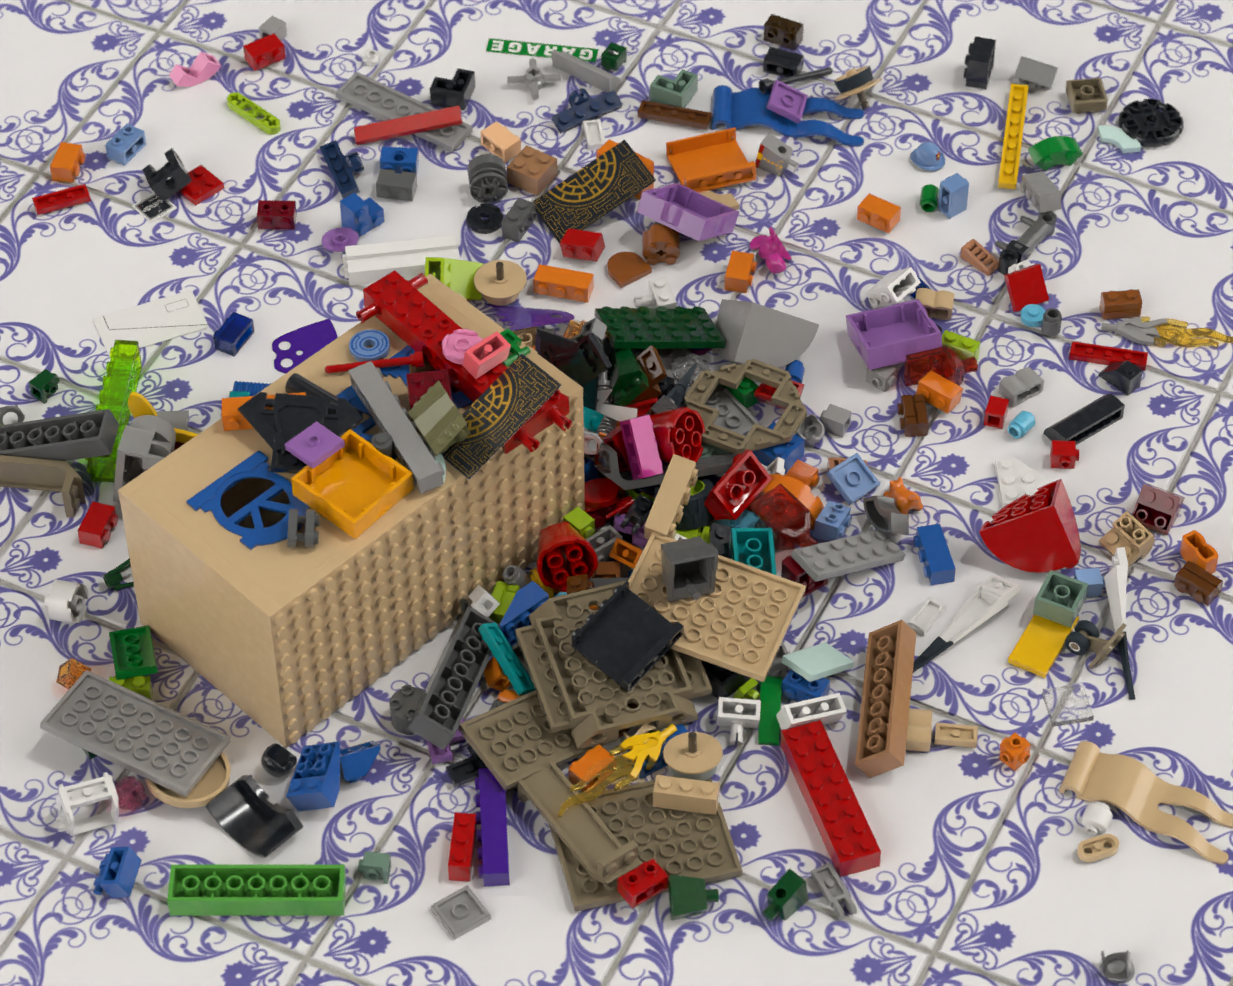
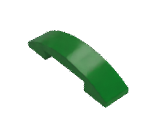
(770, 705)

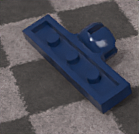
(585, 109)
(342, 167)

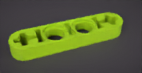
(238, 102)

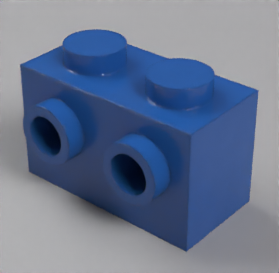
(799, 689)

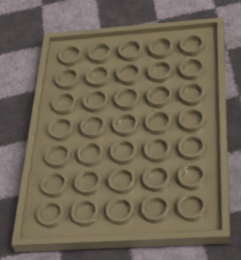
(676, 839)

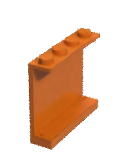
(710, 161)

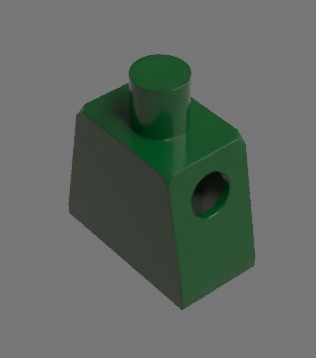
(689, 896)
(786, 896)

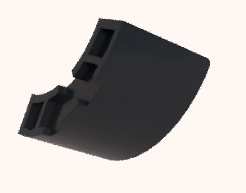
(251, 818)

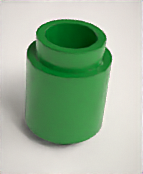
(929, 198)

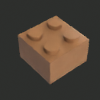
(532, 170)

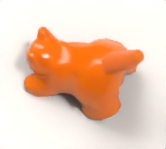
(904, 498)

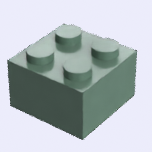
(1060, 598)

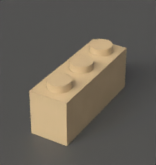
(686, 794)

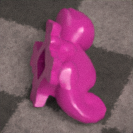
(771, 250)

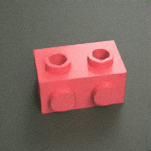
(486, 355)

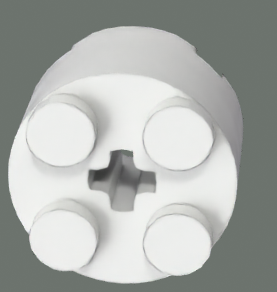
(67, 601)

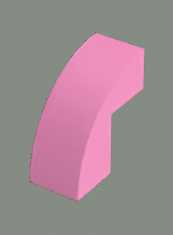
(201, 70)

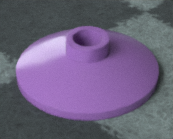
(338, 238)

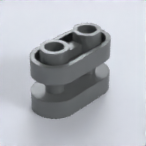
(310, 536)

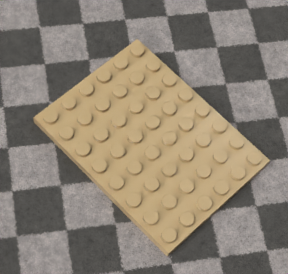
(731, 627)

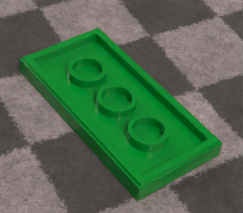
(133, 652)

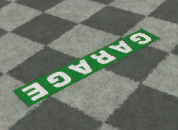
(539, 49)

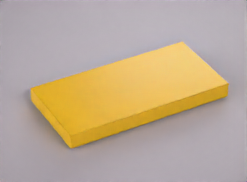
(1040, 645)

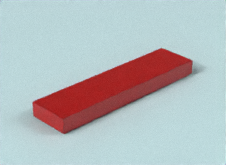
(1106, 355)

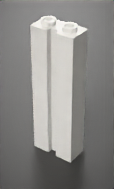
(373, 261)

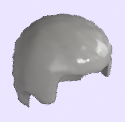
(811, 430)

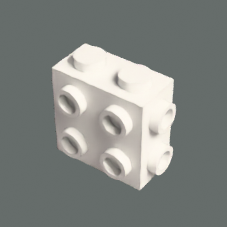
(893, 288)

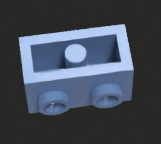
(125, 144)
(953, 195)
(832, 522)

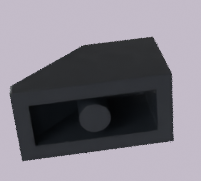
(1123, 376)

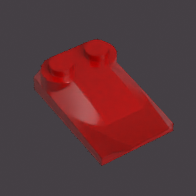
(737, 487)

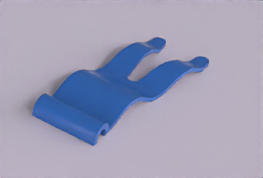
(750, 108)

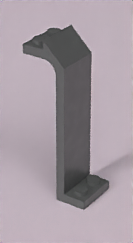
(610, 468)

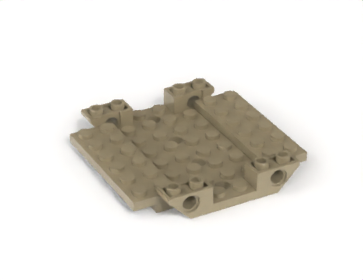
(582, 695)

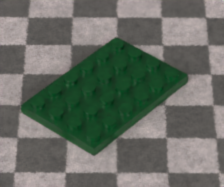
(659, 327)

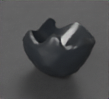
(278, 760)

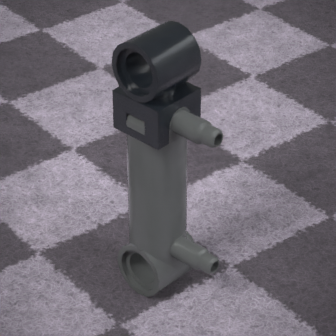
(1018, 250)

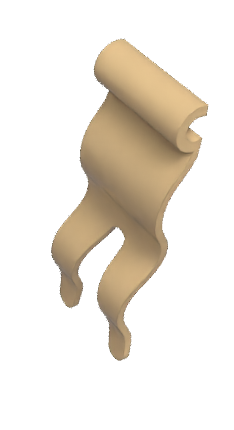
(1138, 792)

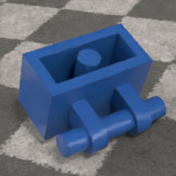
(118, 872)

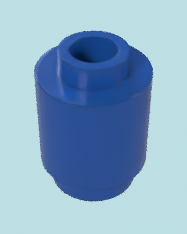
(796, 370)

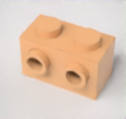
(500, 141)

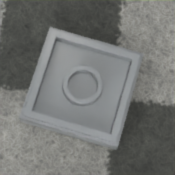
(461, 912)

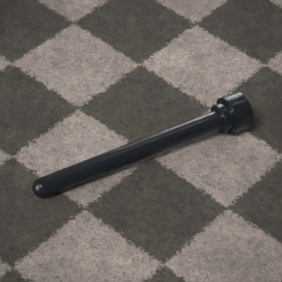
(766, 85)

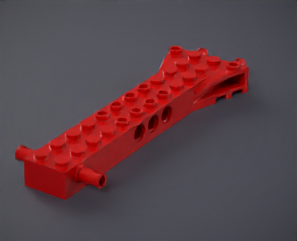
(425, 326)

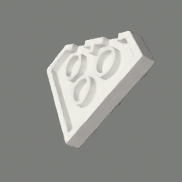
(1017, 479)

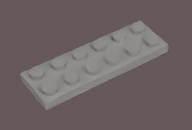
(847, 555)

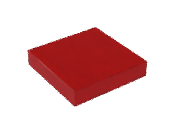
(1026, 287)

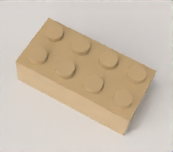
(671, 497)

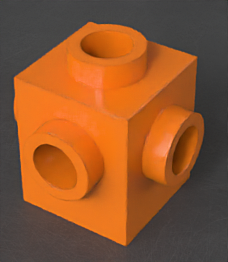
(1014, 751)

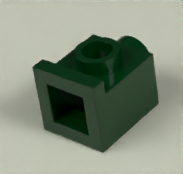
(612, 61)
(44, 385)

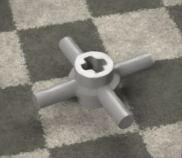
(534, 78)

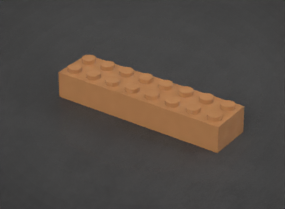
(886, 699)

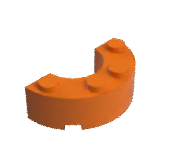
(799, 490)

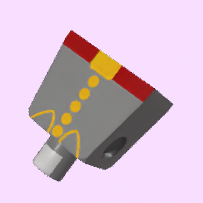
(775, 156)

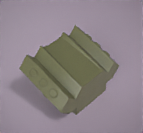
(439, 419)

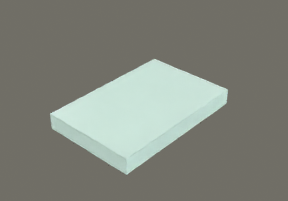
(817, 662)

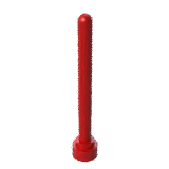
(414, 359)

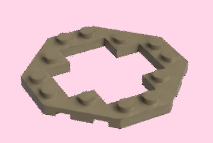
(759, 436)

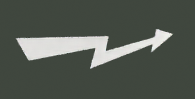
(616, 412)

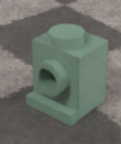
(375, 866)

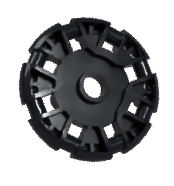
(1135, 118)

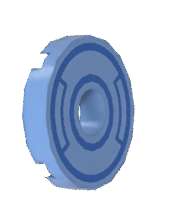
(373, 337)

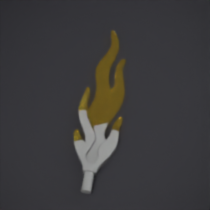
(1165, 330)

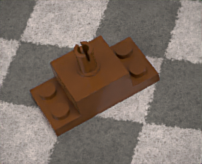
(655, 372)

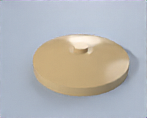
(209, 786)

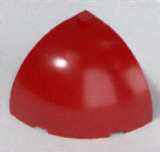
(1035, 531)

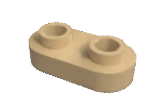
(1097, 849)

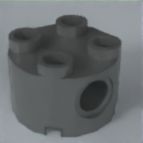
(403, 706)

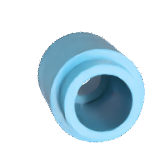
(1021, 424)

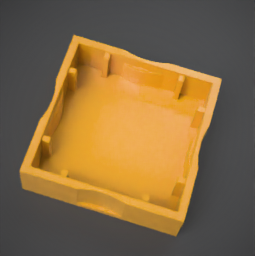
(353, 485)

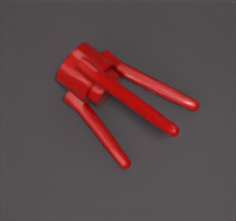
(622, 506)

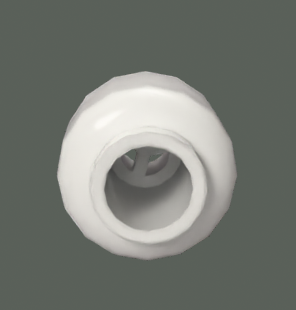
(1096, 817)

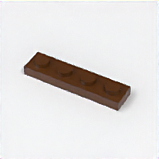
(674, 114)

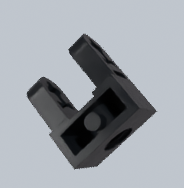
(173, 168)

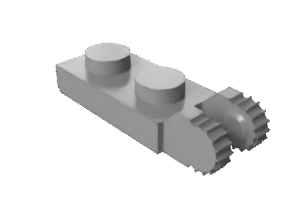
(833, 889)

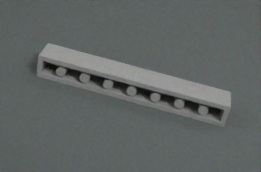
(394, 420)

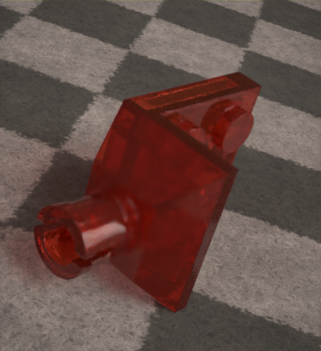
(939, 360)
(785, 517)

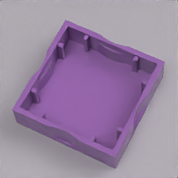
(687, 211)
(892, 332)

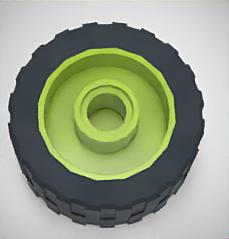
(695, 512)

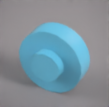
(1032, 315)

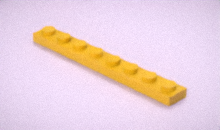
(1013, 136)

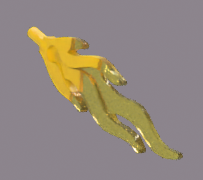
(629, 764)

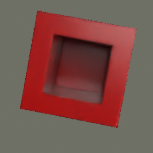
(996, 412)

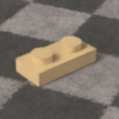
(956, 735)

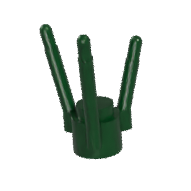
(113, 578)

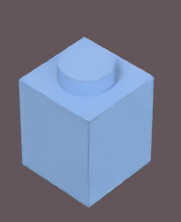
(1094, 580)

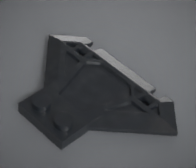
(578, 360)
(290, 417)

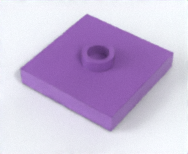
(787, 101)
(314, 444)

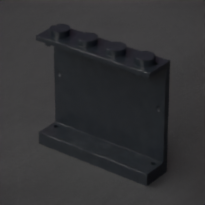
(625, 637)

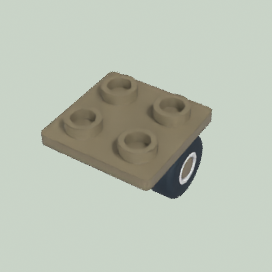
(1086, 638)

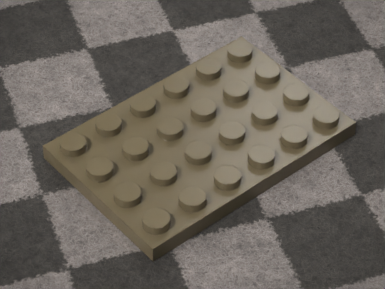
(518, 740)

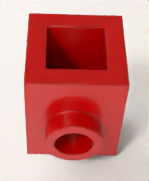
(1063, 454)

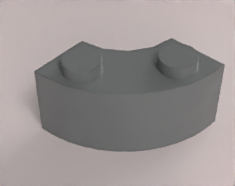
(885, 515)

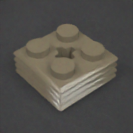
(1086, 95)

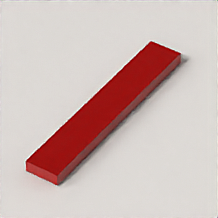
(408, 125)

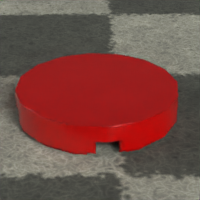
(601, 492)

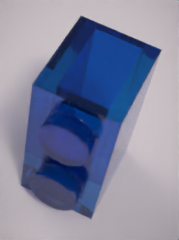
(233, 334)

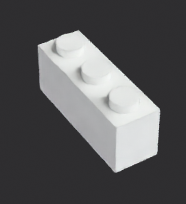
(825, 708)

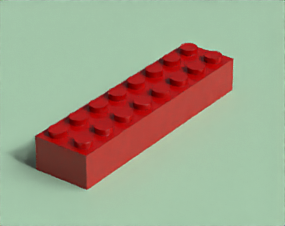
(830, 798)

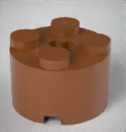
(661, 245)

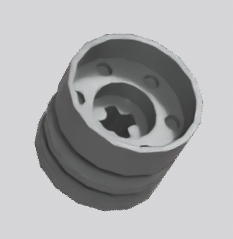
(487, 178)

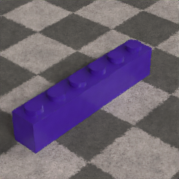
(493, 830)

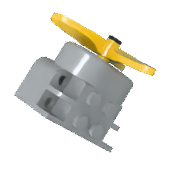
(144, 442)

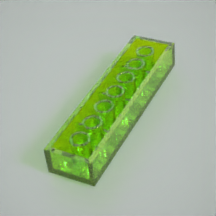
(121, 380)

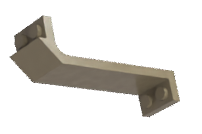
(45, 476)
(579, 826)

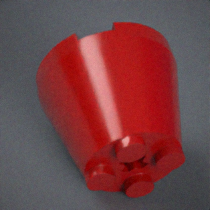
(678, 433)
(563, 554)

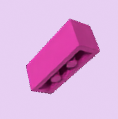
(641, 447)

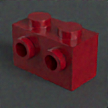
(276, 214)

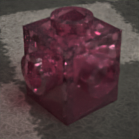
(130, 793)

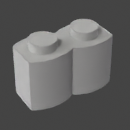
(1021, 386)

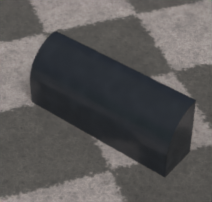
(1087, 420)

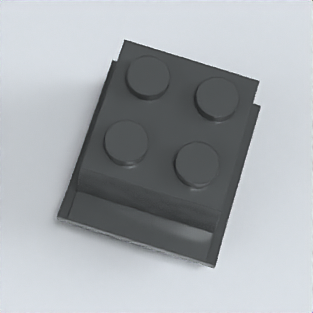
(689, 568)

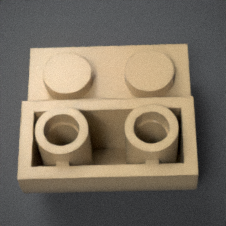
(1130, 534)

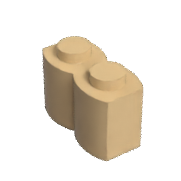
(937, 303)
(919, 730)

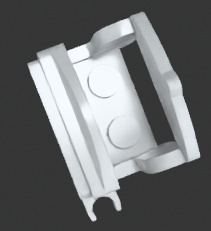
(85, 794)

